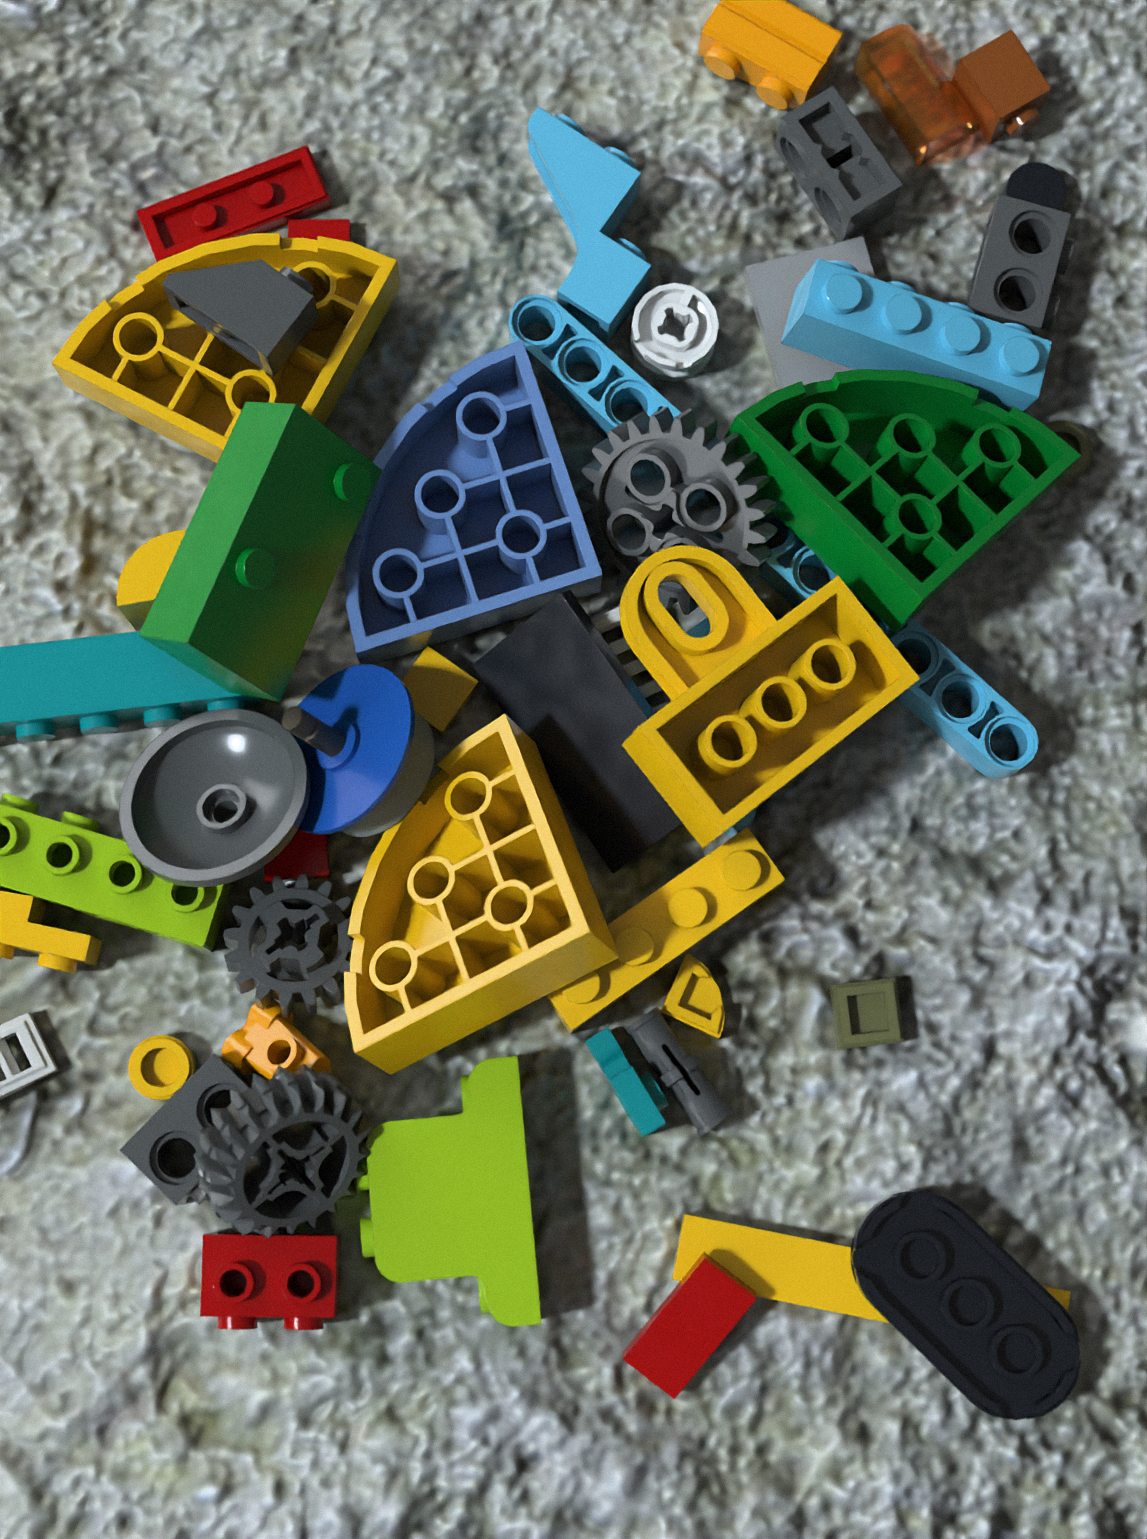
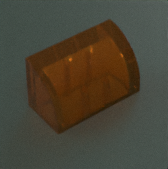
(914, 93)

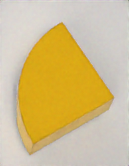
(695, 999)

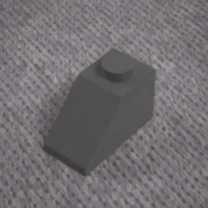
(247, 308)

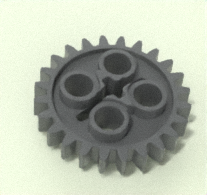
(677, 507)

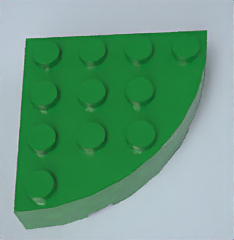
(898, 477)

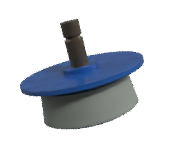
(362, 751)

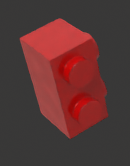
(271, 1278)

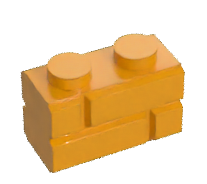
(771, 48)

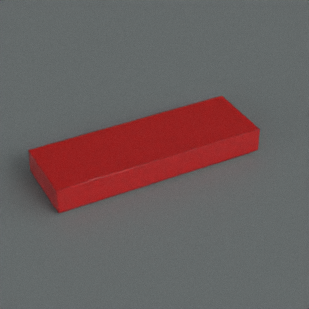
(237, 204)

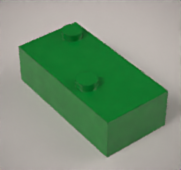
(261, 550)

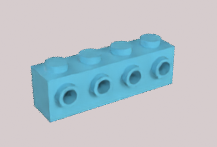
(895, 328)

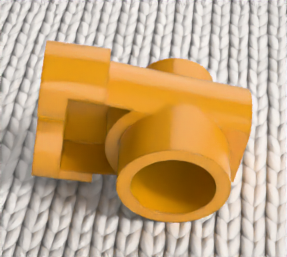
(271, 1041)

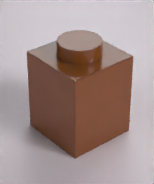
(1002, 87)

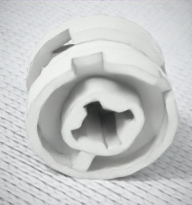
(673, 332)

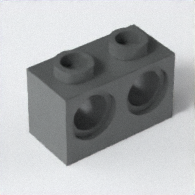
(837, 164)
(1008, 269)
(182, 1118)

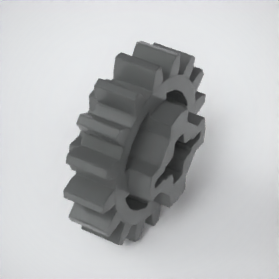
(283, 922)

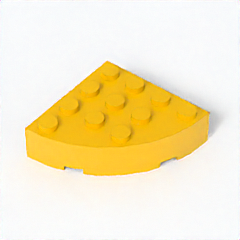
(192, 386)
(469, 905)

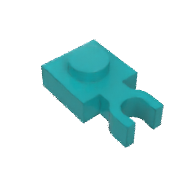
(638, 1095)

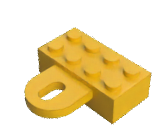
(753, 693)

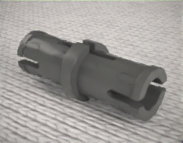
(703, 1105)

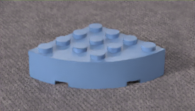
(466, 516)

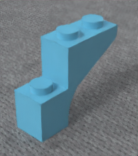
(592, 195)

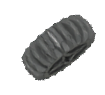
(250, 1175)

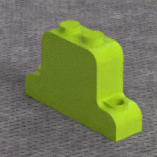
(458, 1196)

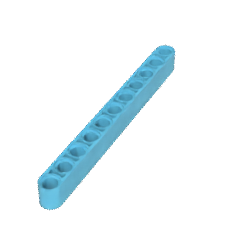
(941, 668)

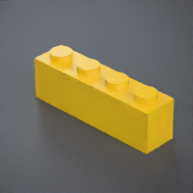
(671, 924)

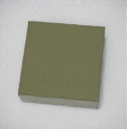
(866, 1013)

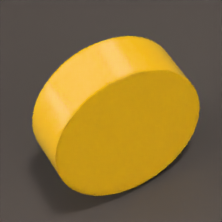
(160, 1066)

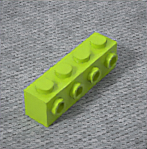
(100, 876)

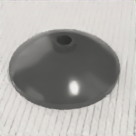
(197, 778)

